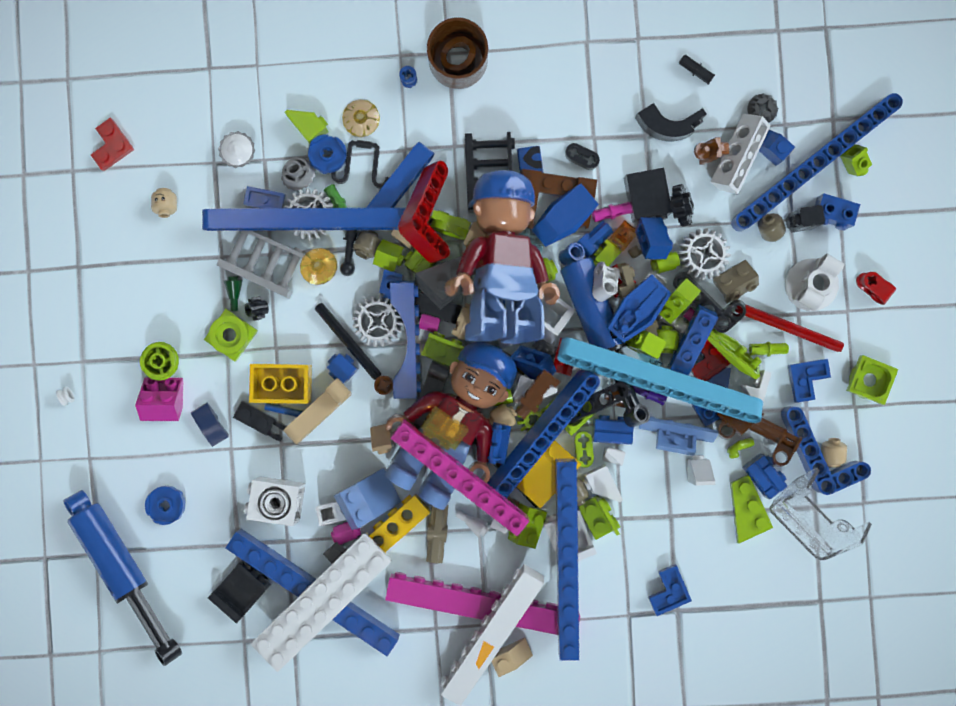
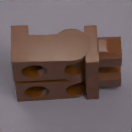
(534, 394)

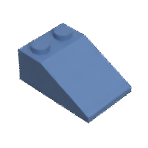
(367, 499)

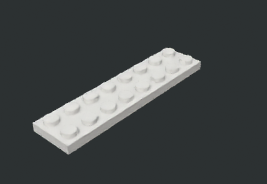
(321, 602)

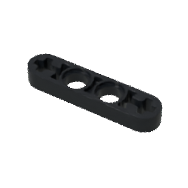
(598, 406)

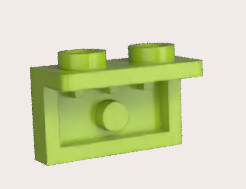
(441, 349)
(530, 534)

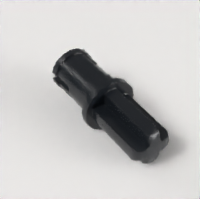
(696, 69)

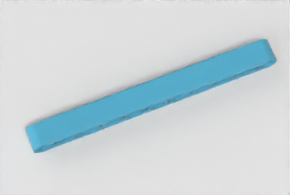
(660, 380)

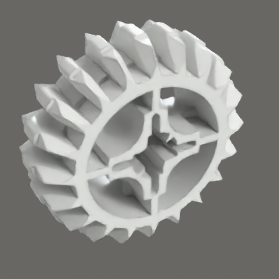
(318, 198)
(712, 256)
(371, 328)

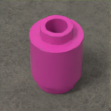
(343, 533)

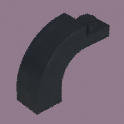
(667, 130)

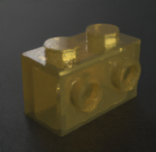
(444, 428)

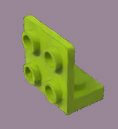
(597, 517)

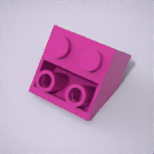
(160, 400)

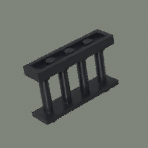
(473, 164)

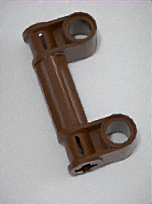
(786, 442)

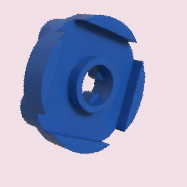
(328, 143)
(156, 511)

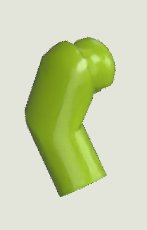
(739, 445)

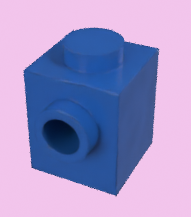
(341, 367)

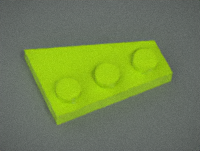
(748, 510)

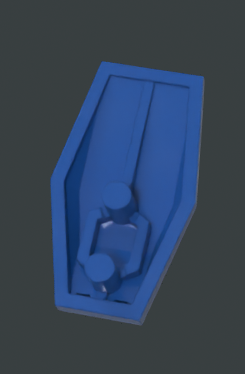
(565, 215)
(639, 309)

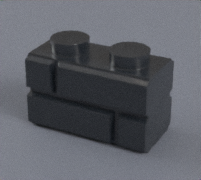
(805, 218)

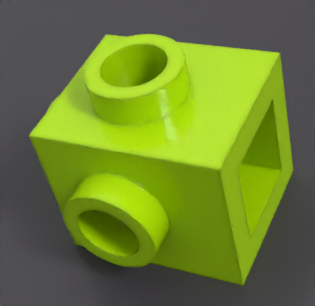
(388, 255)

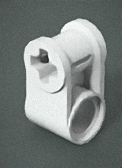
(605, 281)

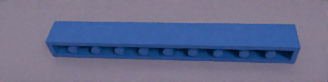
(567, 559)
(297, 581)

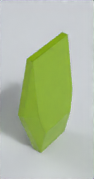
(735, 353)

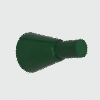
(233, 288)

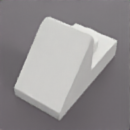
(761, 386)

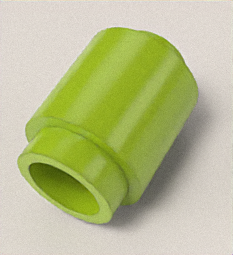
(665, 265)

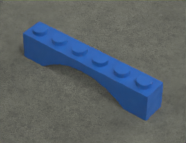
(403, 299)

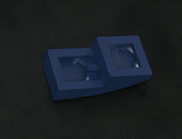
(209, 424)

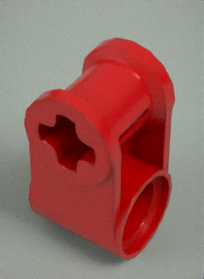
(878, 287)

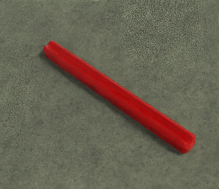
(791, 328)

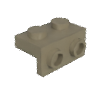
(737, 281)

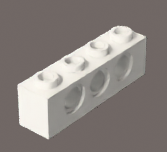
(742, 152)

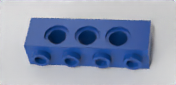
(693, 340)

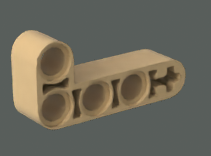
(318, 411)

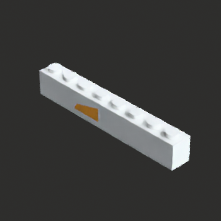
(492, 634)

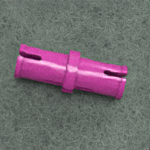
(611, 211)

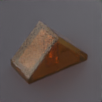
(623, 236)

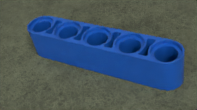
(403, 177)

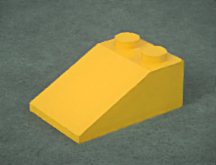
(540, 480)

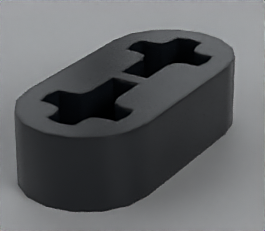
(584, 152)

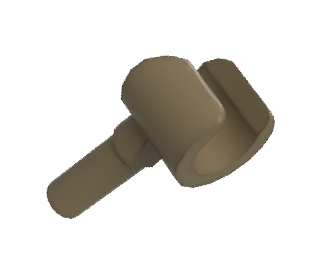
(635, 252)

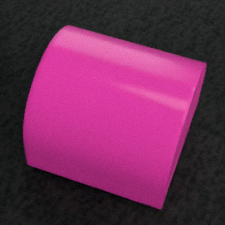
(429, 323)

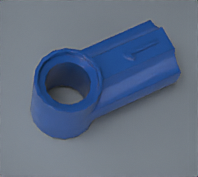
(592, 240)

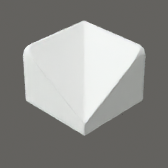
(613, 456)

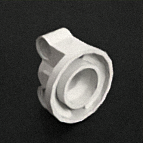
(800, 285)

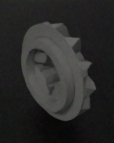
(754, 109)

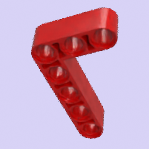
(414, 220)

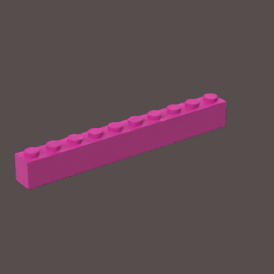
(465, 602)

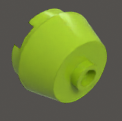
(159, 361)

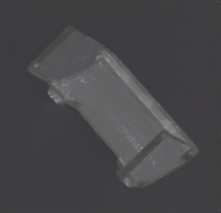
(810, 525)

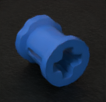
(404, 72)

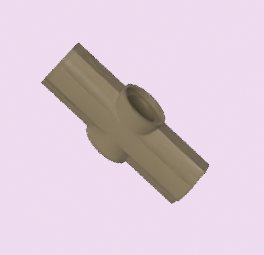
(437, 535)

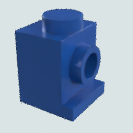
(389, 276)

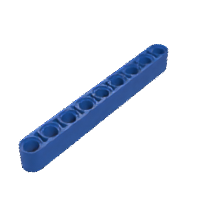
(558, 415)

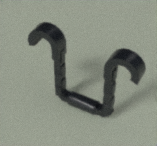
(361, 144)

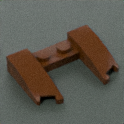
(557, 185)

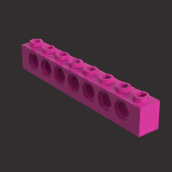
(460, 477)

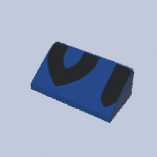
(530, 158)

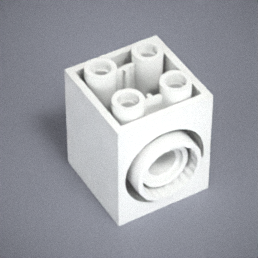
(263, 503)

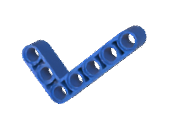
(816, 456)

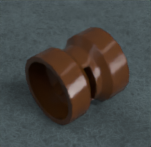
(383, 385)

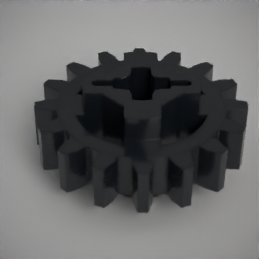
(682, 205)

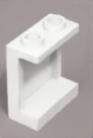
(585, 546)

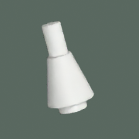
(478, 526)

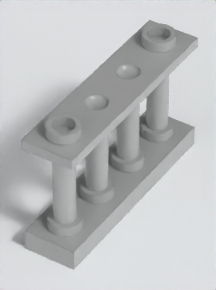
(264, 279)

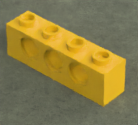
(419, 512)

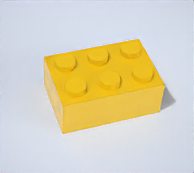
(280, 383)

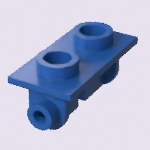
(499, 443)

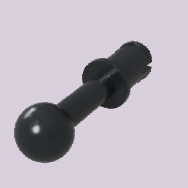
(347, 267)

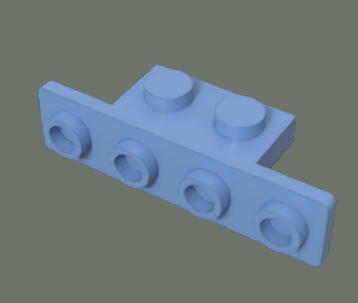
(678, 436)

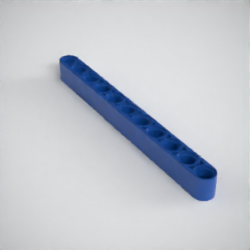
(824, 158)
(301, 219)

